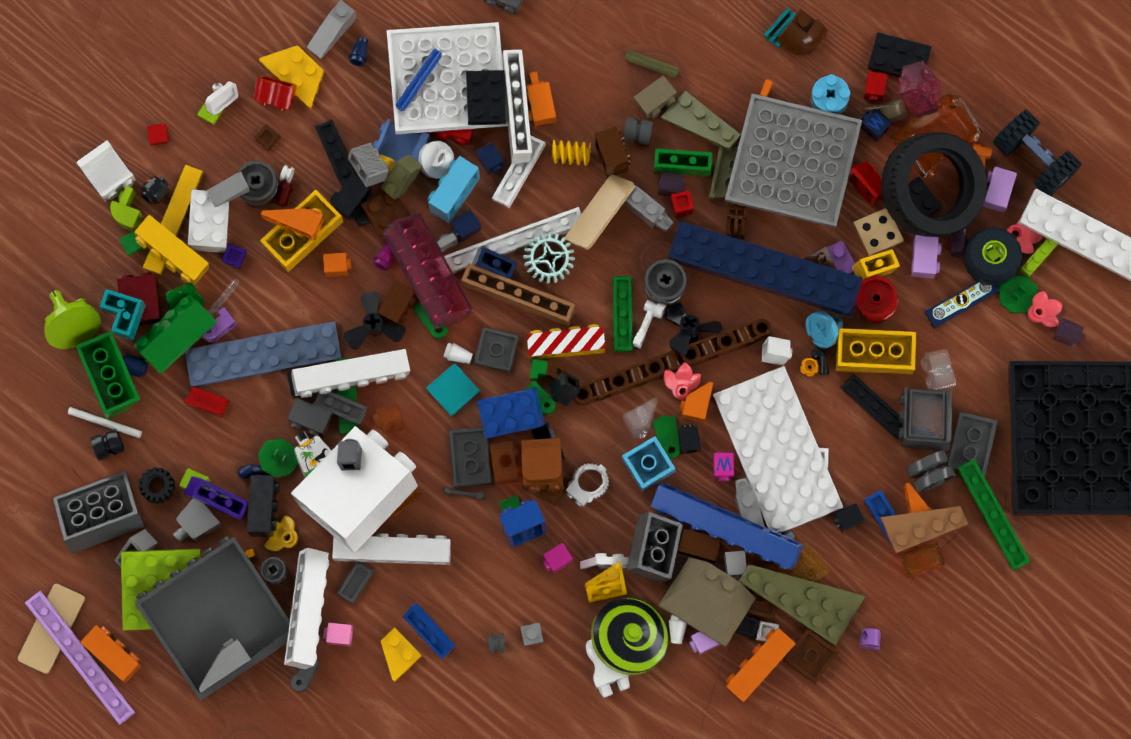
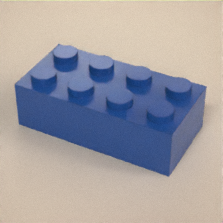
(522, 523)

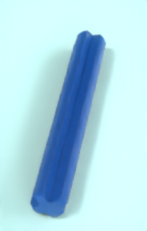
(418, 80)

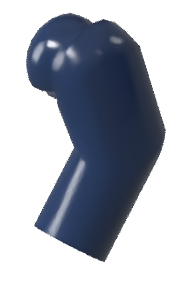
(246, 471)

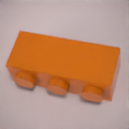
(111, 653)

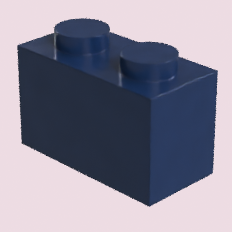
(494, 262)

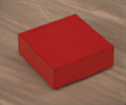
(157, 134)

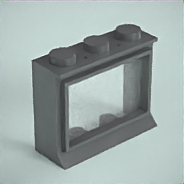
(926, 419)

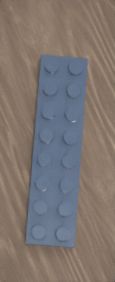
(263, 354)

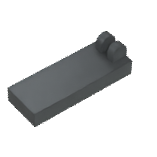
(342, 407)

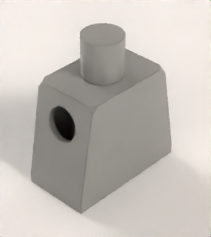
(196, 522)

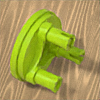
(70, 322)

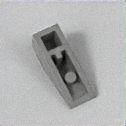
(332, 29)
(228, 659)

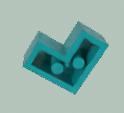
(127, 312)

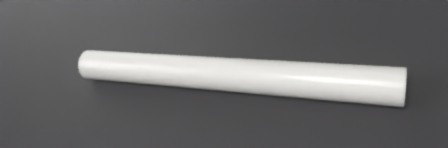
(104, 422)

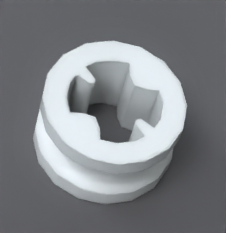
(286, 174)

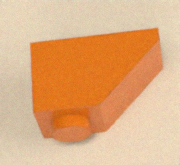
(697, 403)

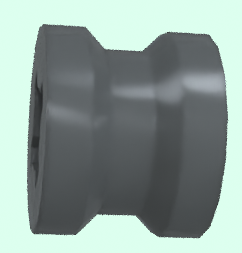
(496, 643)

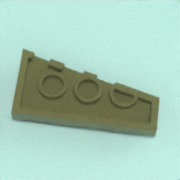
(696, 118)

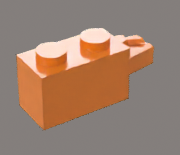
(540, 101)

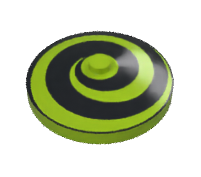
(629, 636)

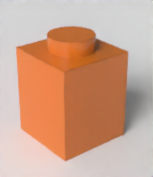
(336, 264)

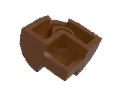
(802, 34)

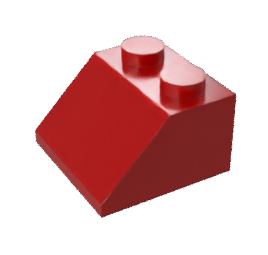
(866, 182)

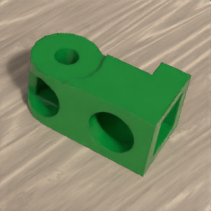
(547, 402)

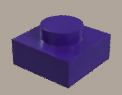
(234, 256)

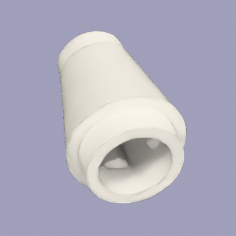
(457, 354)
(677, 629)

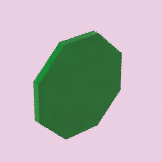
(1017, 294)
(277, 458)

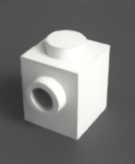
(776, 350)

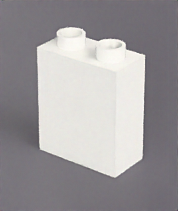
(357, 501)

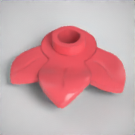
(1025, 237)
(1047, 308)
(682, 379)

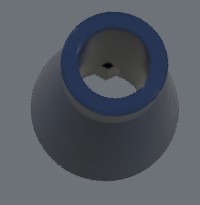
(358, 55)

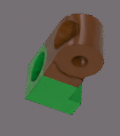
(546, 369)

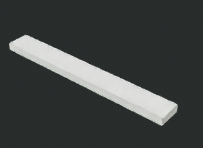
(515, 239)

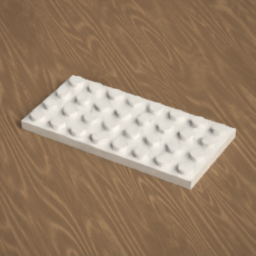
(778, 450)

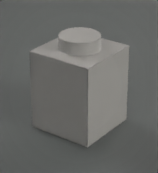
(735, 564)

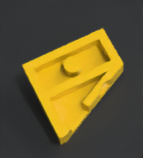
(606, 584)
(398, 653)

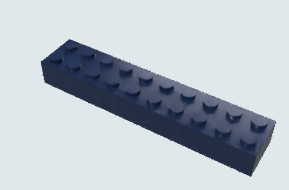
(765, 269)

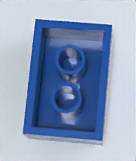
(511, 412)

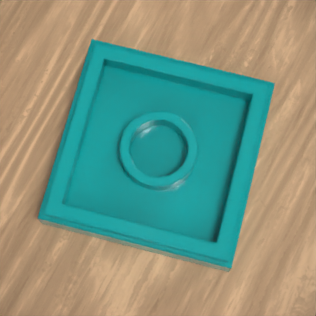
(453, 390)

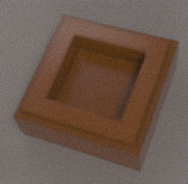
(267, 137)

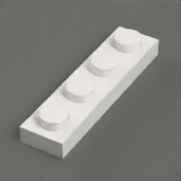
(517, 175)

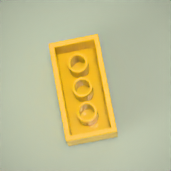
(289, 247)
(171, 249)
(876, 351)

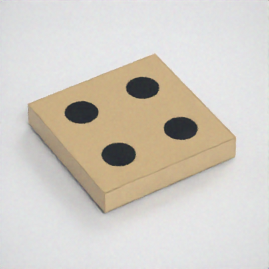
(878, 232)

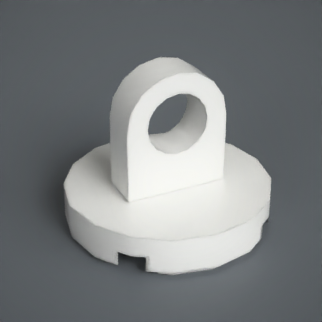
(435, 159)

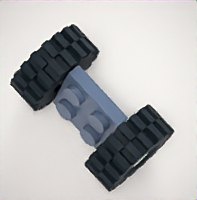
(1019, 132)

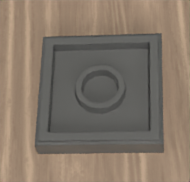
(496, 349)

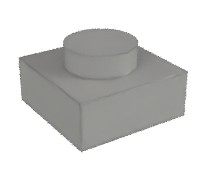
(447, 241)
(531, 634)

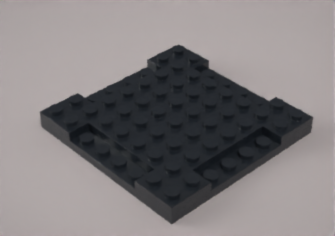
(1070, 437)

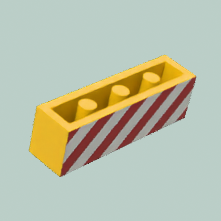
(566, 342)

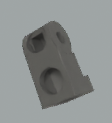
(304, 677)

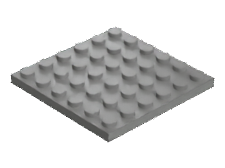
(793, 160)

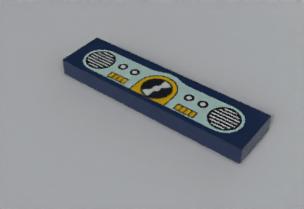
(960, 303)

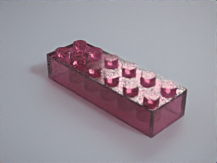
(427, 271)

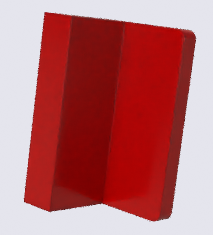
(206, 402)

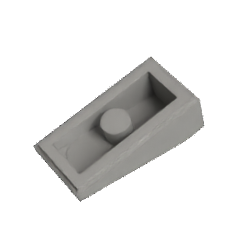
(228, 189)

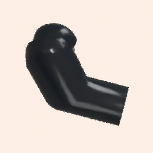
(823, 361)

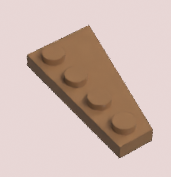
(919, 527)

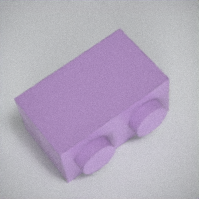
(999, 189)
(925, 257)

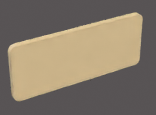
(600, 212)
(40, 649)

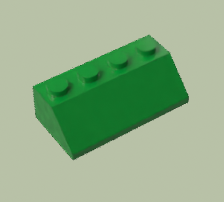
(174, 333)
(108, 374)

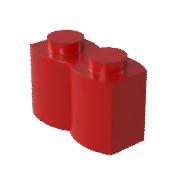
(274, 92)

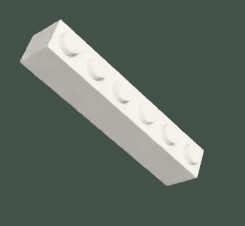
(517, 106)
(350, 372)
(397, 550)
(306, 608)

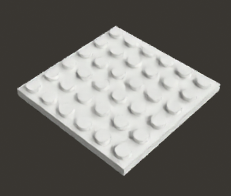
(443, 96)

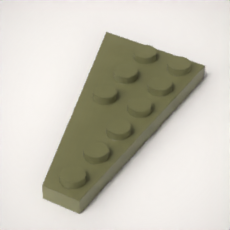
(812, 604)

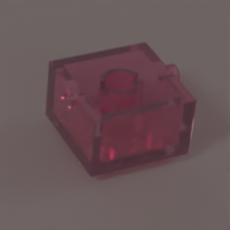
(920, 89)

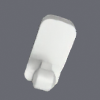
(221, 97)

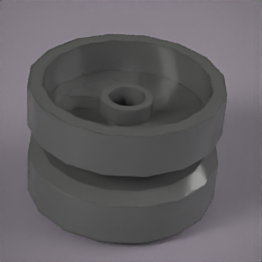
(263, 193)
(655, 286)
(931, 473)

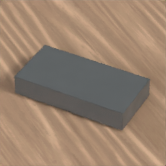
(355, 583)

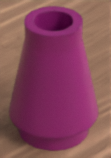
(384, 258)

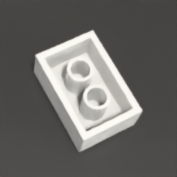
(207, 224)

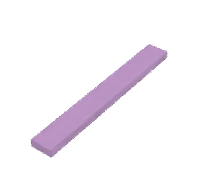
(80, 657)

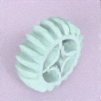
(564, 253)

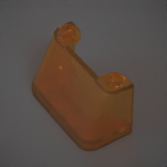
(950, 118)

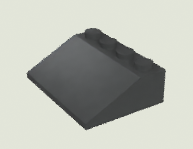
(98, 512)

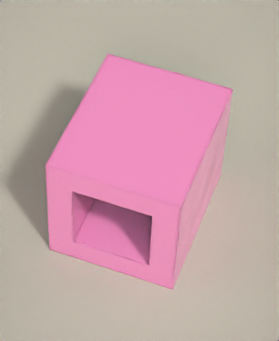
(338, 634)

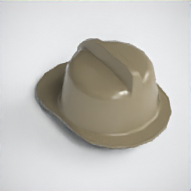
(892, 110)

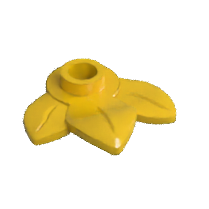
(278, 541)

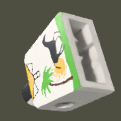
(310, 452)

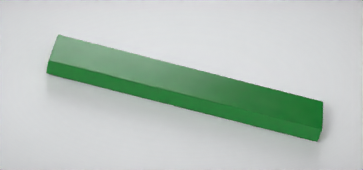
(993, 514)

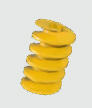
(571, 152)

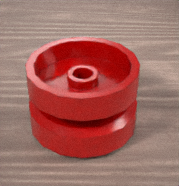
(879, 310)

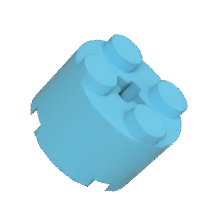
(831, 86)

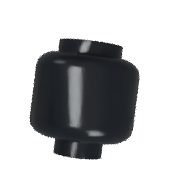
(154, 190)

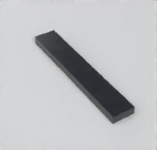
(339, 159)

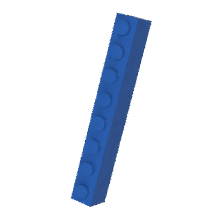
(727, 525)

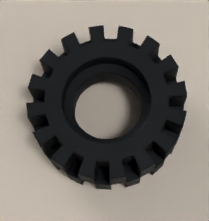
(162, 495)

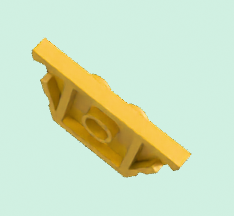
(297, 68)

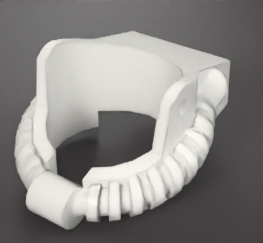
(583, 497)

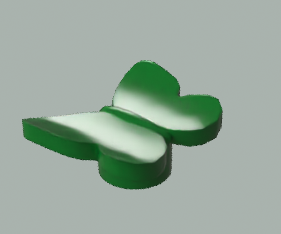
(174, 296)

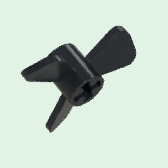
(689, 328)
(357, 336)

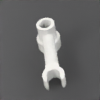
(653, 310)

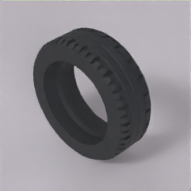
(971, 184)

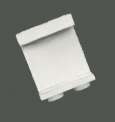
(106, 171)

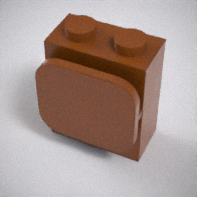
(542, 465)

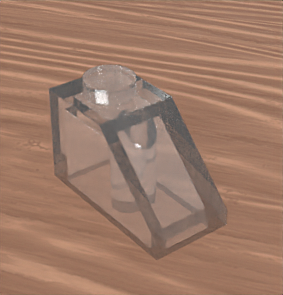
(640, 419)

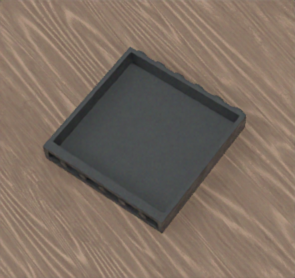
(208, 605)

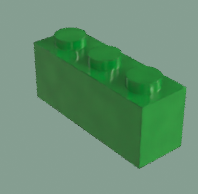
(683, 162)

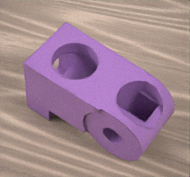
(224, 325)
(870, 639)

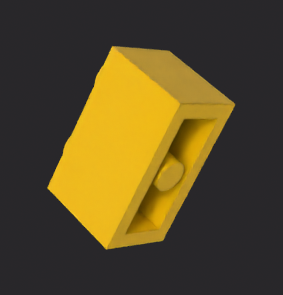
(876, 265)

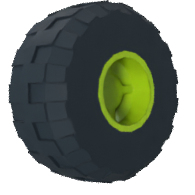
(992, 256)

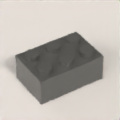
(654, 547)

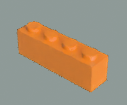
(760, 665)

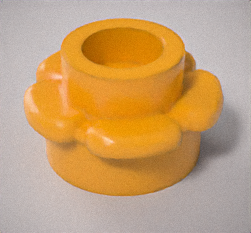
(813, 363)

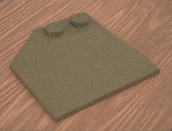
(708, 600)

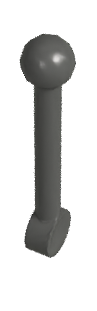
(479, 495)

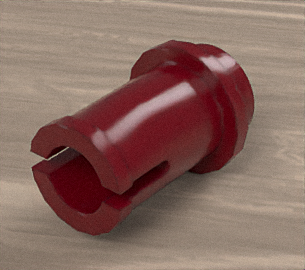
(284, 193)

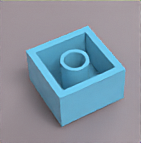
(648, 464)

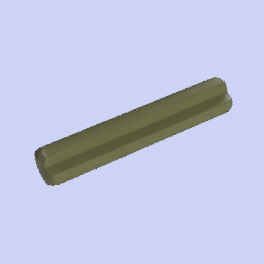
(651, 63)

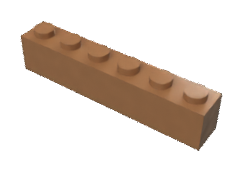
(518, 294)

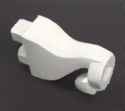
(604, 675)

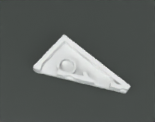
(604, 562)

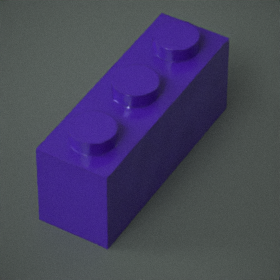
(216, 498)

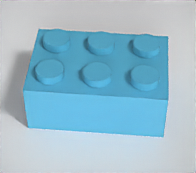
(453, 189)

